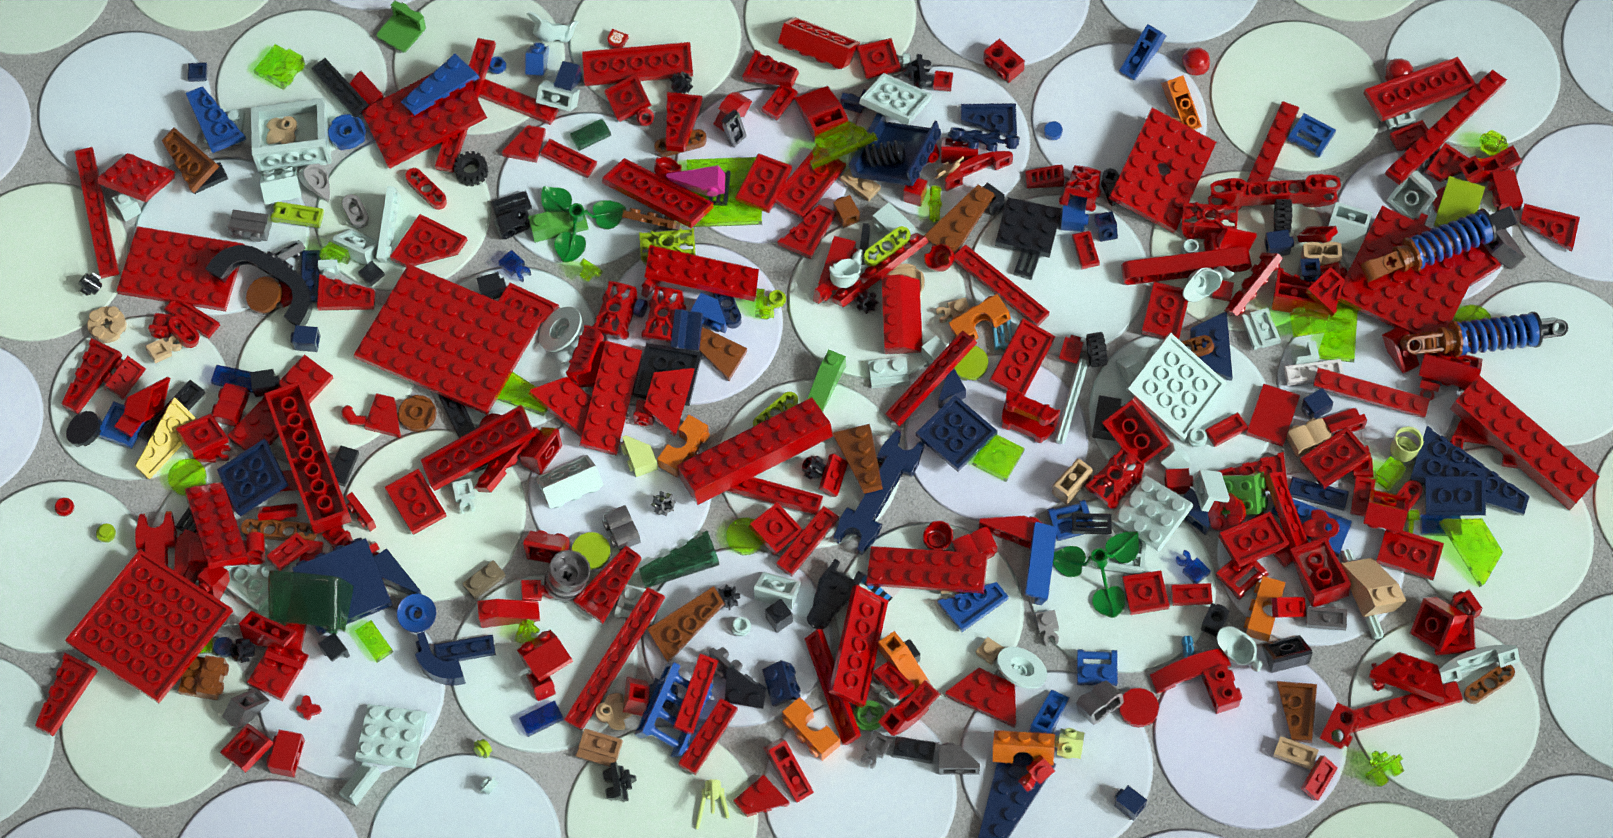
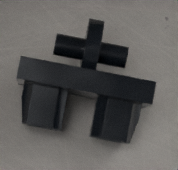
(916, 72)
(621, 780)

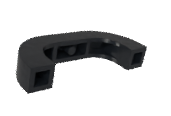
(235, 256)

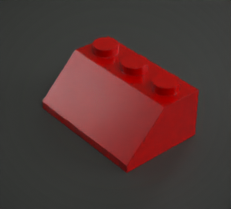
(1449, 369)
(1136, 431)

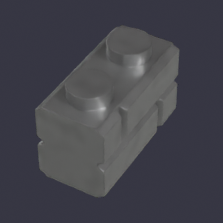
(249, 225)

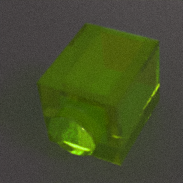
(1390, 473)

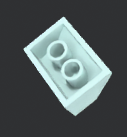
(569, 482)

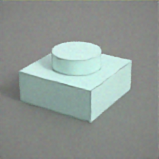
(329, 267)

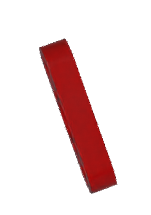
(427, 196)

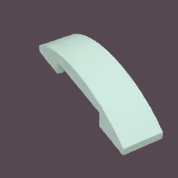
(1478, 658)

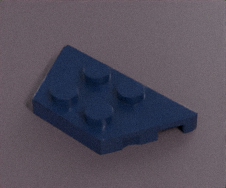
(1220, 358)

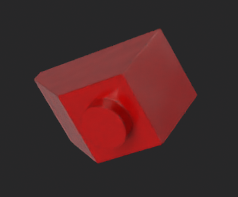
(1404, 360)

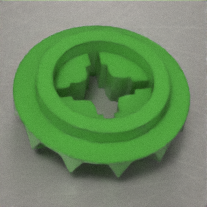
(875, 709)

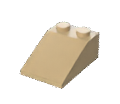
(1373, 587)

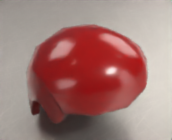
(1196, 61)
(1397, 68)
(666, 165)
(939, 258)
(938, 536)

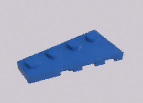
(447, 78)
(214, 122)
(1304, 513)

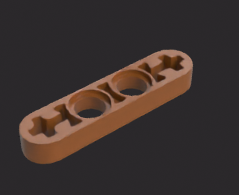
(279, 526)

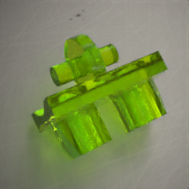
(1377, 773)

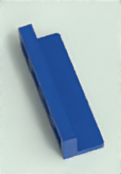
(1040, 562)

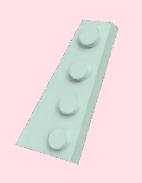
(389, 219)

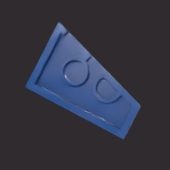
(971, 607)

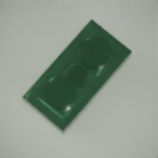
(590, 134)

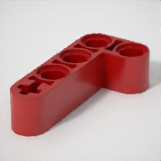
(253, 545)

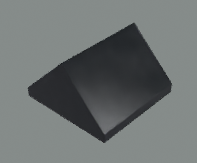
(1287, 653)

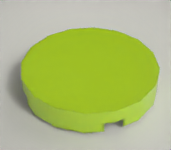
(973, 365)
(594, 548)

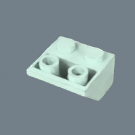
(280, 185)
(1351, 226)

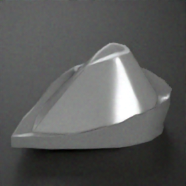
(315, 179)

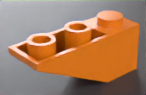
(1181, 101)
(899, 655)

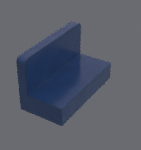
(686, 329)

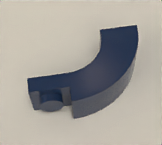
(437, 670)

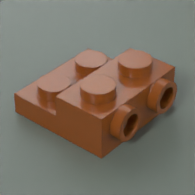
(204, 678)

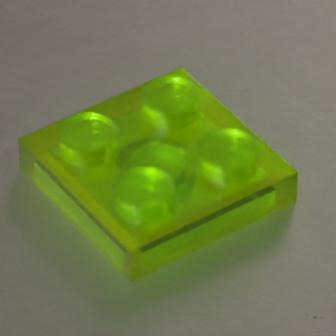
(999, 457)

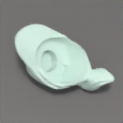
(550, 32)
(846, 271)
(1204, 282)
(1239, 647)

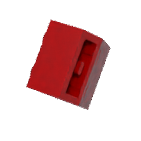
(821, 111)

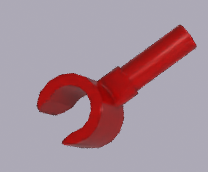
(1376, 684)

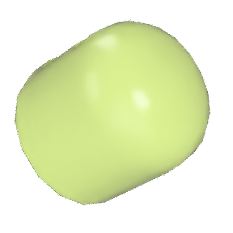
(1405, 448)

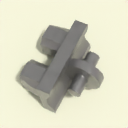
(722, 667)

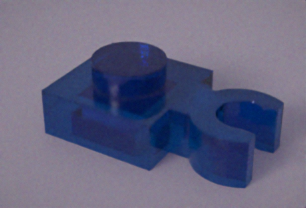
(514, 264)
(1194, 569)

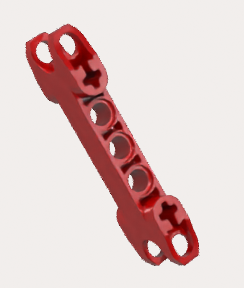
(1308, 191)
(158, 539)

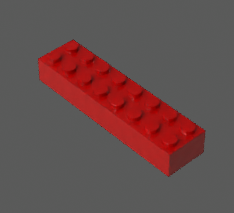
(1524, 442)
(754, 450)
(308, 457)

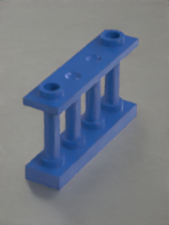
(655, 710)

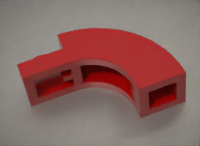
(1480, 169)
(910, 711)

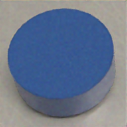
(1053, 130)

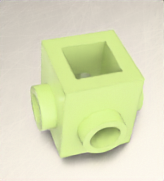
(1069, 743)

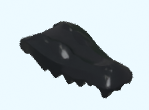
(831, 595)

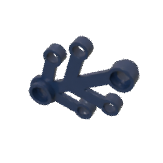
(990, 140)

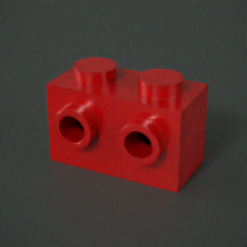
(1221, 688)

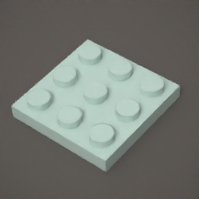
(895, 99)
(1152, 513)
(251, 582)
(391, 736)

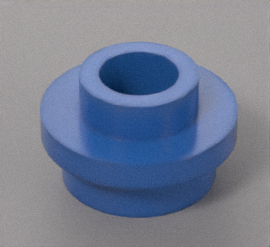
(497, 61)

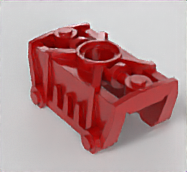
(1085, 178)
(1205, 226)
(655, 306)
(624, 313)
(586, 357)
(1029, 416)
(1120, 485)

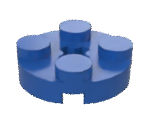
(351, 140)

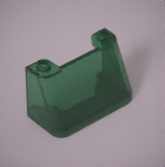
(309, 600)

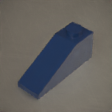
(394, 575)

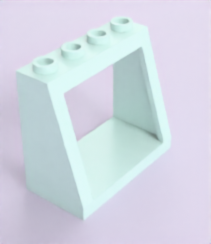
(291, 154)

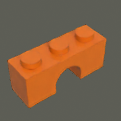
(990, 310)
(694, 433)
(1260, 624)
(820, 742)
(1009, 743)

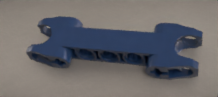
(863, 520)

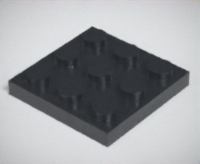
(1028, 227)
(665, 358)

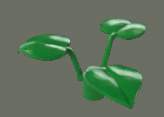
(572, 246)
(1122, 547)

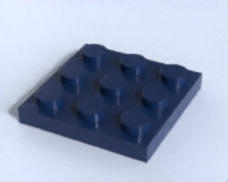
(956, 433)
(252, 477)

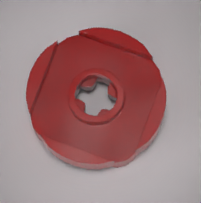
(1237, 513)

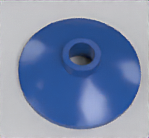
(408, 608)

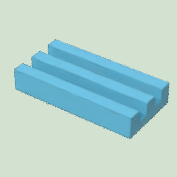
(1003, 345)

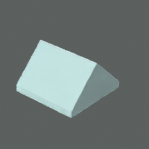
(360, 246)
(774, 587)

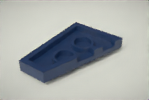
(991, 117)

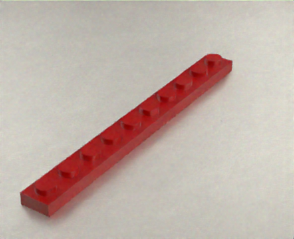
(1445, 127)

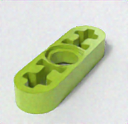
(872, 250)
(776, 405)

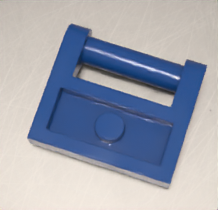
(1314, 130)
(1064, 525)
(1096, 673)

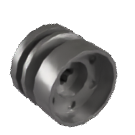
(567, 575)

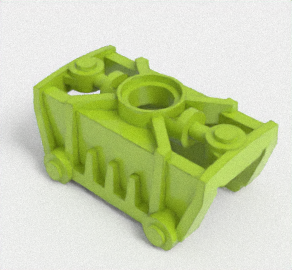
(674, 238)

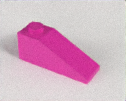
(705, 181)

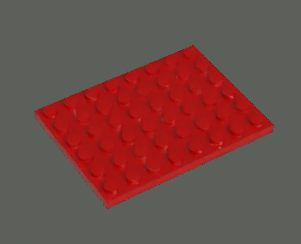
(447, 339)

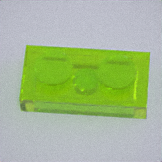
(374, 641)

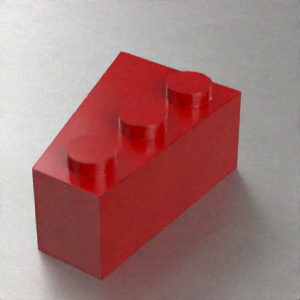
(1290, 293)

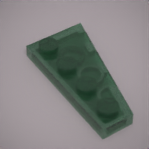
(689, 559)

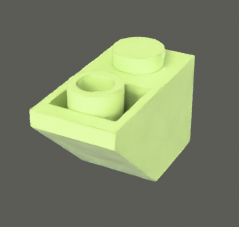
(640, 456)

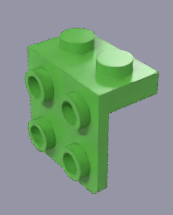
(402, 28)
(1248, 489)

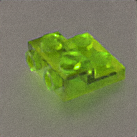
(280, 66)

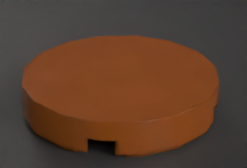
(264, 294)
(417, 413)

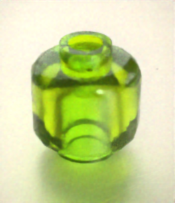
(1493, 142)

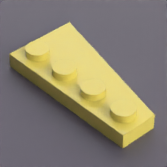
(164, 439)

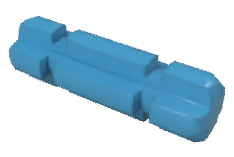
(1188, 649)

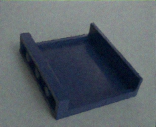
(918, 145)
(358, 567)

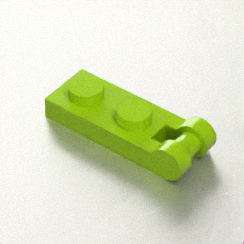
(297, 214)

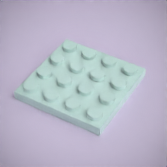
(1176, 386)

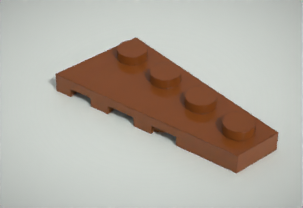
(189, 159)
(860, 453)

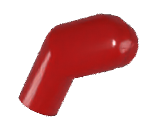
(351, 418)

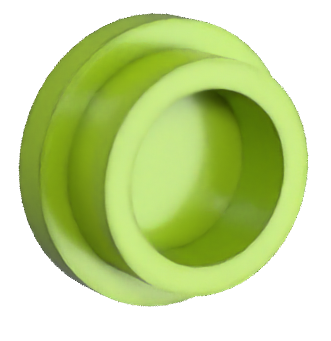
(776, 298)
(106, 533)
(482, 748)

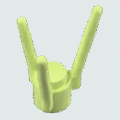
(712, 791)

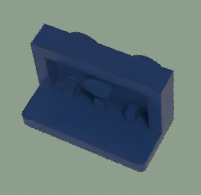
(781, 682)

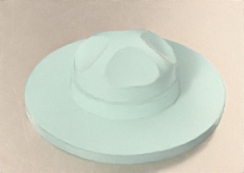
(560, 329)
(1021, 667)

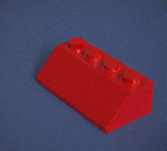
(818, 42)
(901, 314)

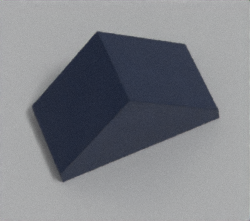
(568, 76)
(951, 387)

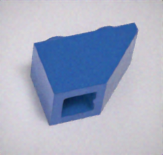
(536, 59)
(1074, 215)
(711, 312)

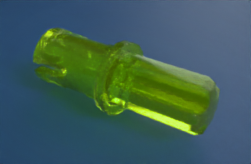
(935, 203)

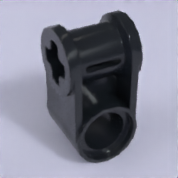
(1108, 181)
(511, 223)

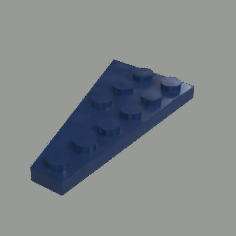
(1443, 458)
(1008, 798)

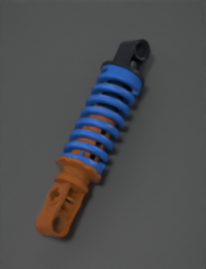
(1441, 242)
(1486, 334)

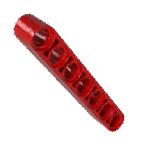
(1182, 265)

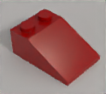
(1320, 572)

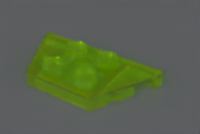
(839, 142)
(1474, 545)

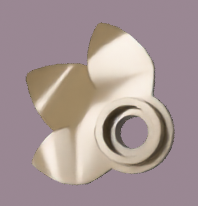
(279, 132)
(946, 169)
(616, 716)

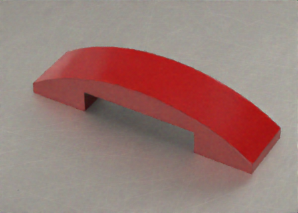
(998, 159)
(1188, 668)

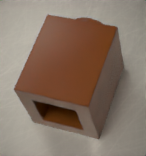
(846, 211)

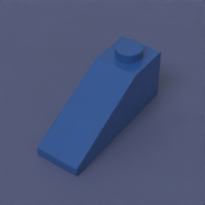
(1143, 51)
(1049, 713)

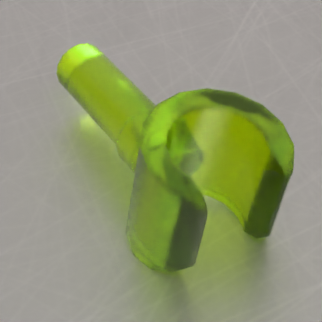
(1412, 516)

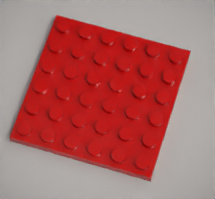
(1408, 298)
(149, 626)

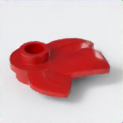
(1317, 525)

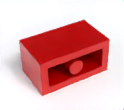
(1505, 190)
(285, 753)

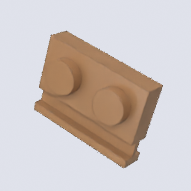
(599, 747)

